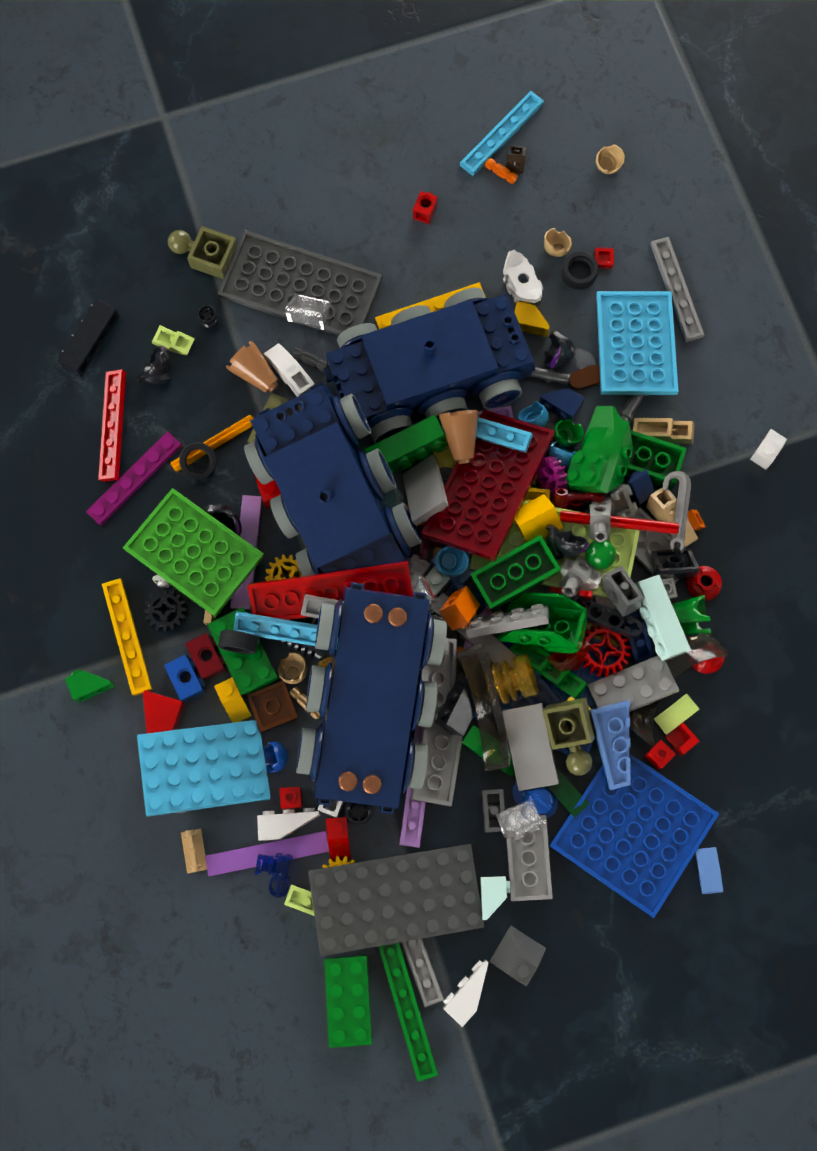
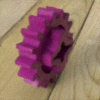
(551, 475)

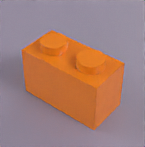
(459, 608)

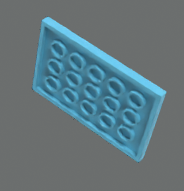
(636, 343)
(202, 767)

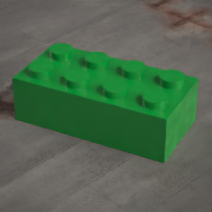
(412, 444)
(656, 457)
(515, 573)
(249, 671)
(348, 1001)

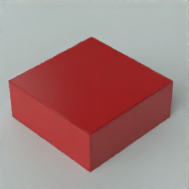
(604, 257)

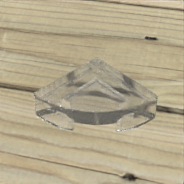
(583, 358)

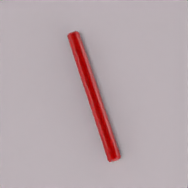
(623, 522)

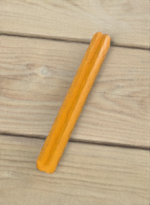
(216, 441)

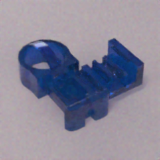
(274, 867)

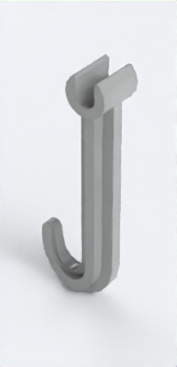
(681, 507)

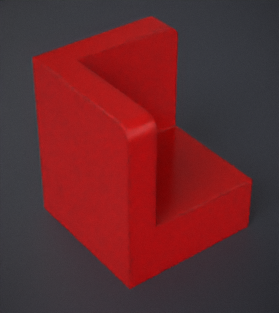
(682, 739)

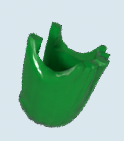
(690, 613)

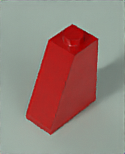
(161, 712)

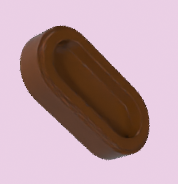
(585, 377)

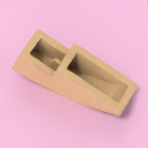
(666, 429)

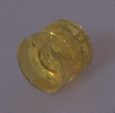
(514, 678)

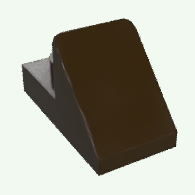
(516, 159)

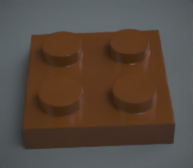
(272, 706)

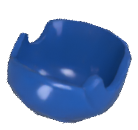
(275, 757)

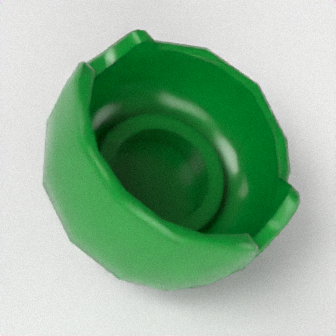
(567, 433)
(600, 554)

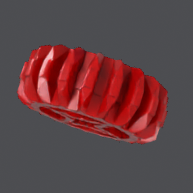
(612, 651)

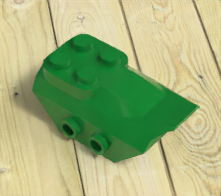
(603, 454)
(565, 626)

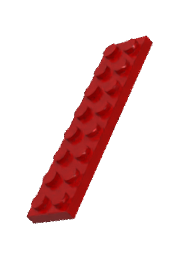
(285, 596)

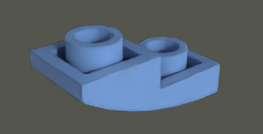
(709, 870)

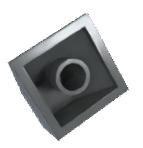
(518, 955)

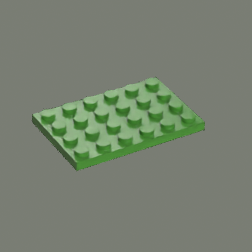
(193, 552)

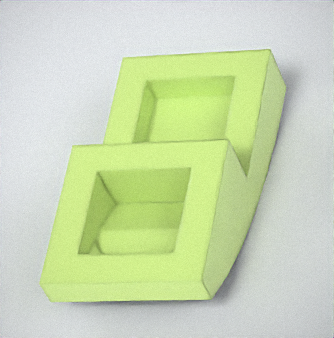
(173, 341)
(676, 714)

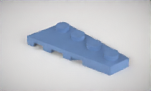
(612, 735)

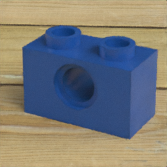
(176, 670)

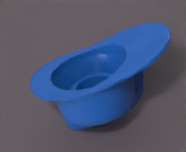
(542, 797)

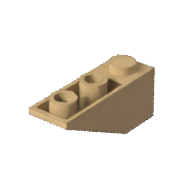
(663, 507)

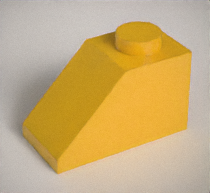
(531, 319)
(232, 700)

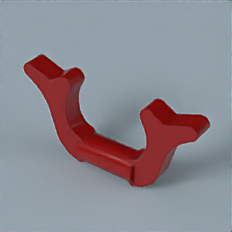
(558, 590)

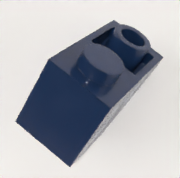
(562, 402)
(641, 487)

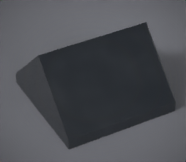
(674, 564)

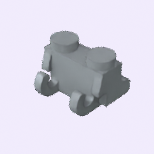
(622, 502)

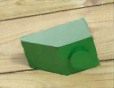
(86, 685)

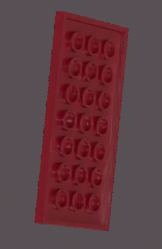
(488, 492)

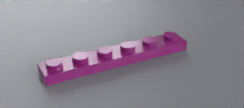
(134, 478)

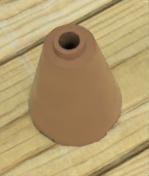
(253, 368)
(460, 433)

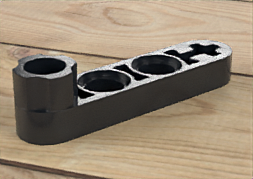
(606, 613)

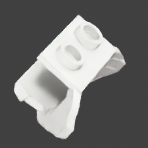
(514, 266)

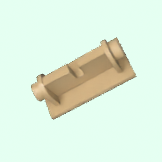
(194, 850)

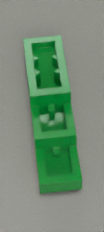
(563, 680)

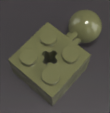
(208, 253)
(563, 735)

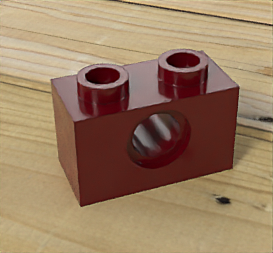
(197, 648)

